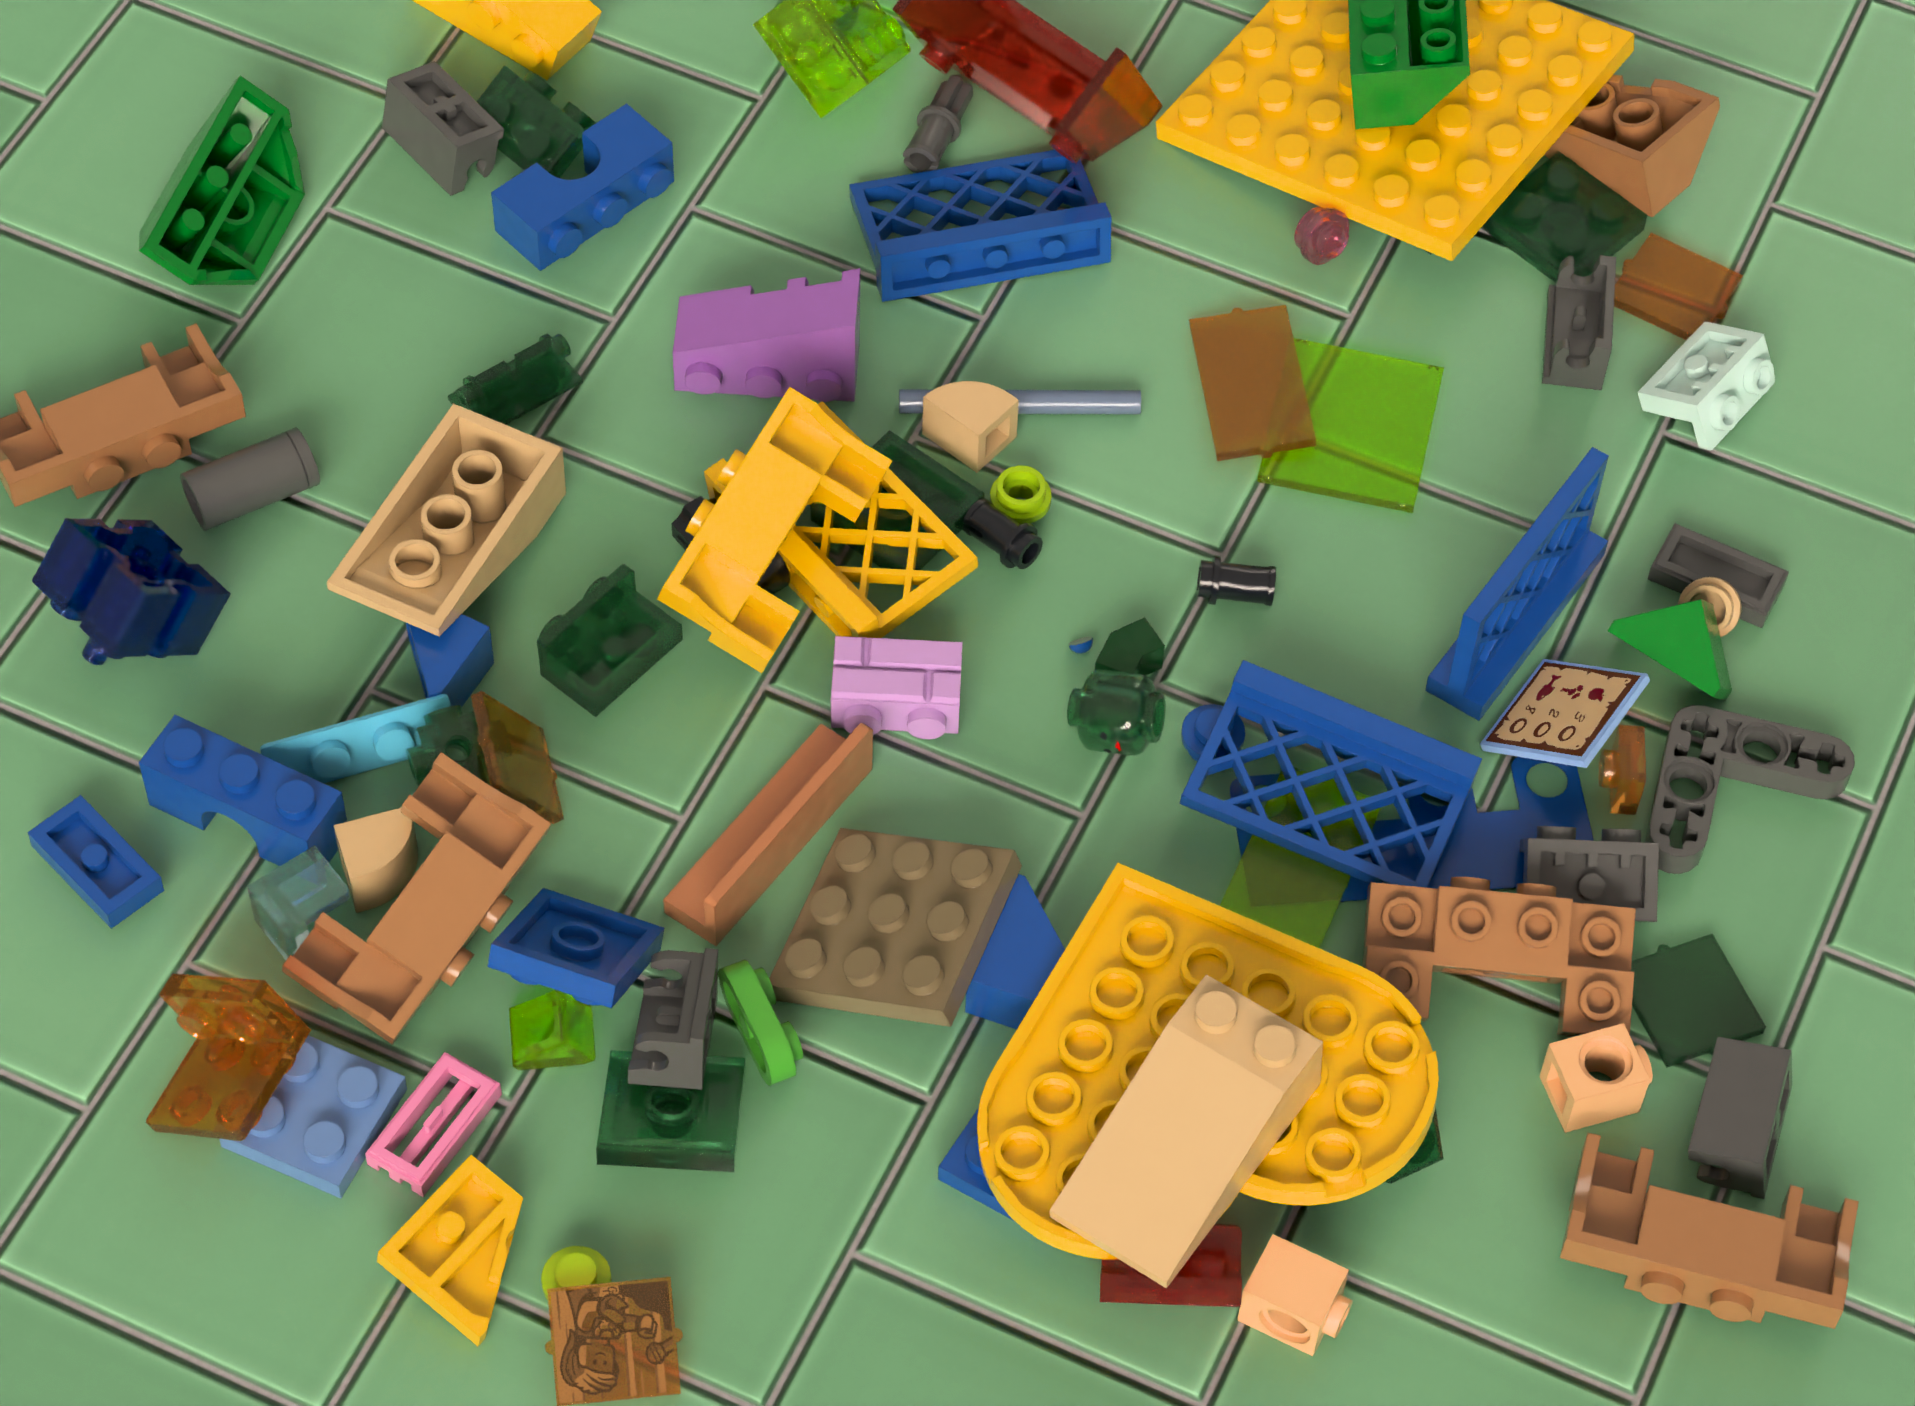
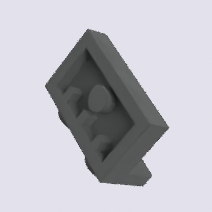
(1602, 872)

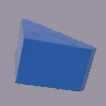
(454, 660)

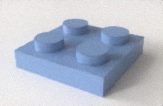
(323, 1117)

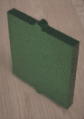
(1690, 998)

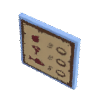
(1565, 712)

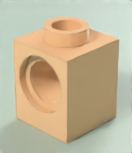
(1580, 1097)
(1295, 1296)

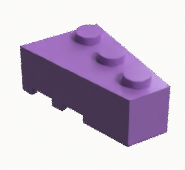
(771, 340)

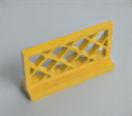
(830, 588)

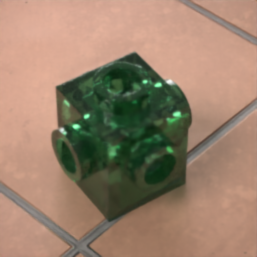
(446, 730)

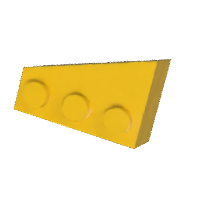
(530, 32)

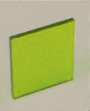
(1368, 426)

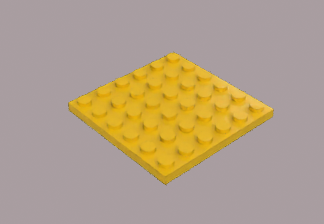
(1285, 115)

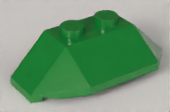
(228, 194)

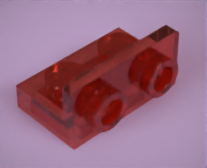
(1207, 1278)

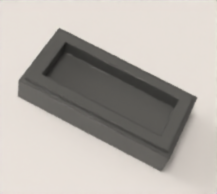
(1693, 556)

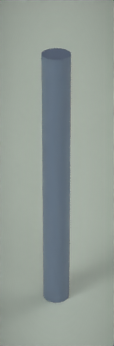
(1049, 401)

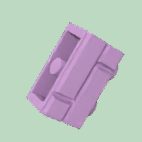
(896, 685)

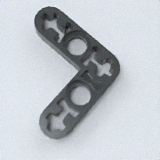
(1724, 756)

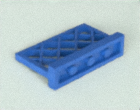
(982, 247)
(1524, 595)
(1338, 732)

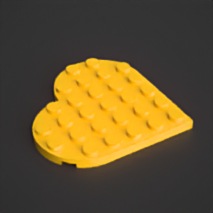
(1118, 990)

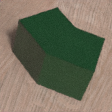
(1132, 650)

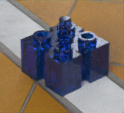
(129, 589)

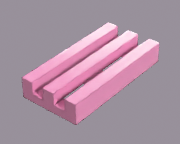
(403, 1167)

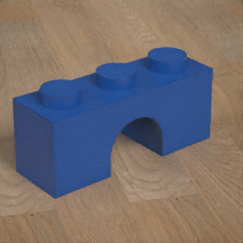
(553, 215)
(205, 774)

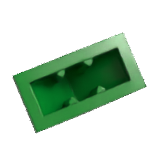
(1683, 641)

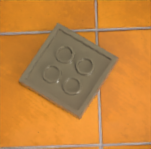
(895, 926)

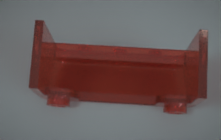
(1035, 71)

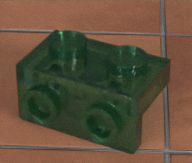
(533, 123)
(605, 641)

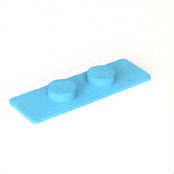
(356, 743)

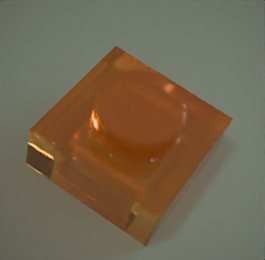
(1624, 769)

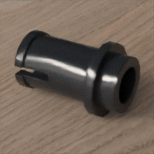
(1013, 541)
(1235, 582)

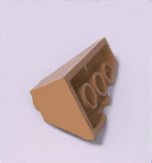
(1641, 139)

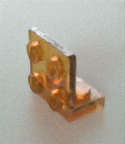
(238, 1058)

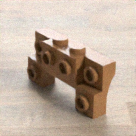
(118, 426)
(436, 915)
(1504, 937)
(1707, 1250)

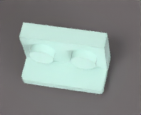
(1711, 381)

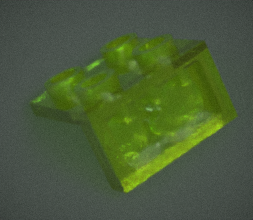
(832, 46)

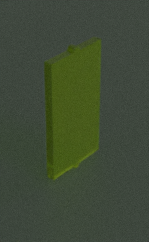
(1288, 888)

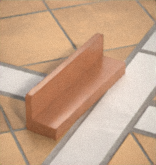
(770, 832)

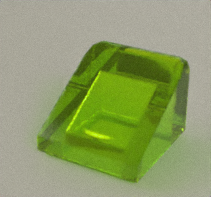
(551, 1032)

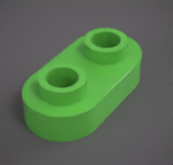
(750, 1003)

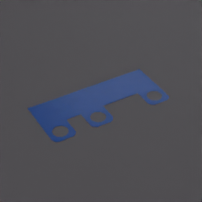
(1480, 843)

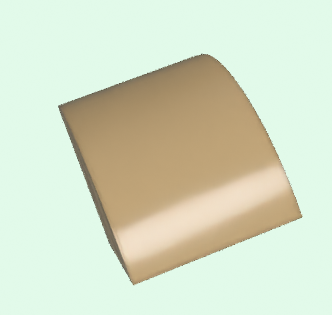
(970, 420)
(377, 856)

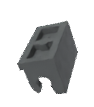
(440, 125)
(1579, 325)
(676, 1021)
(1741, 1115)

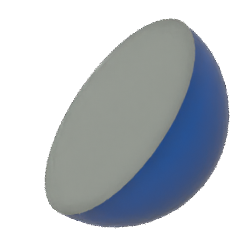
(1081, 645)

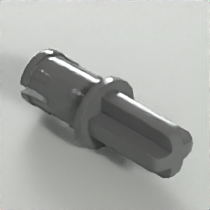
(938, 125)

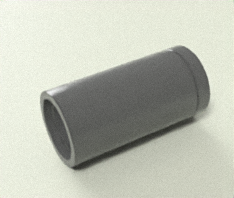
(250, 479)

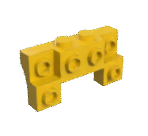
(736, 538)

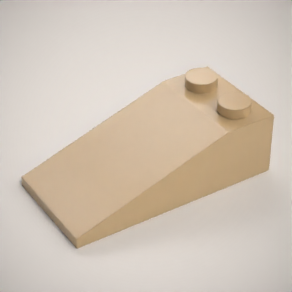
(453, 521)
(1190, 1130)

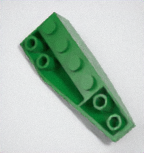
(1405, 58)

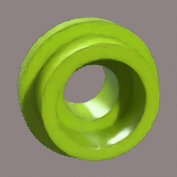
(1024, 483)

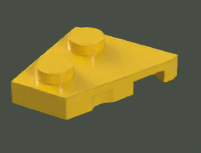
(458, 1247)

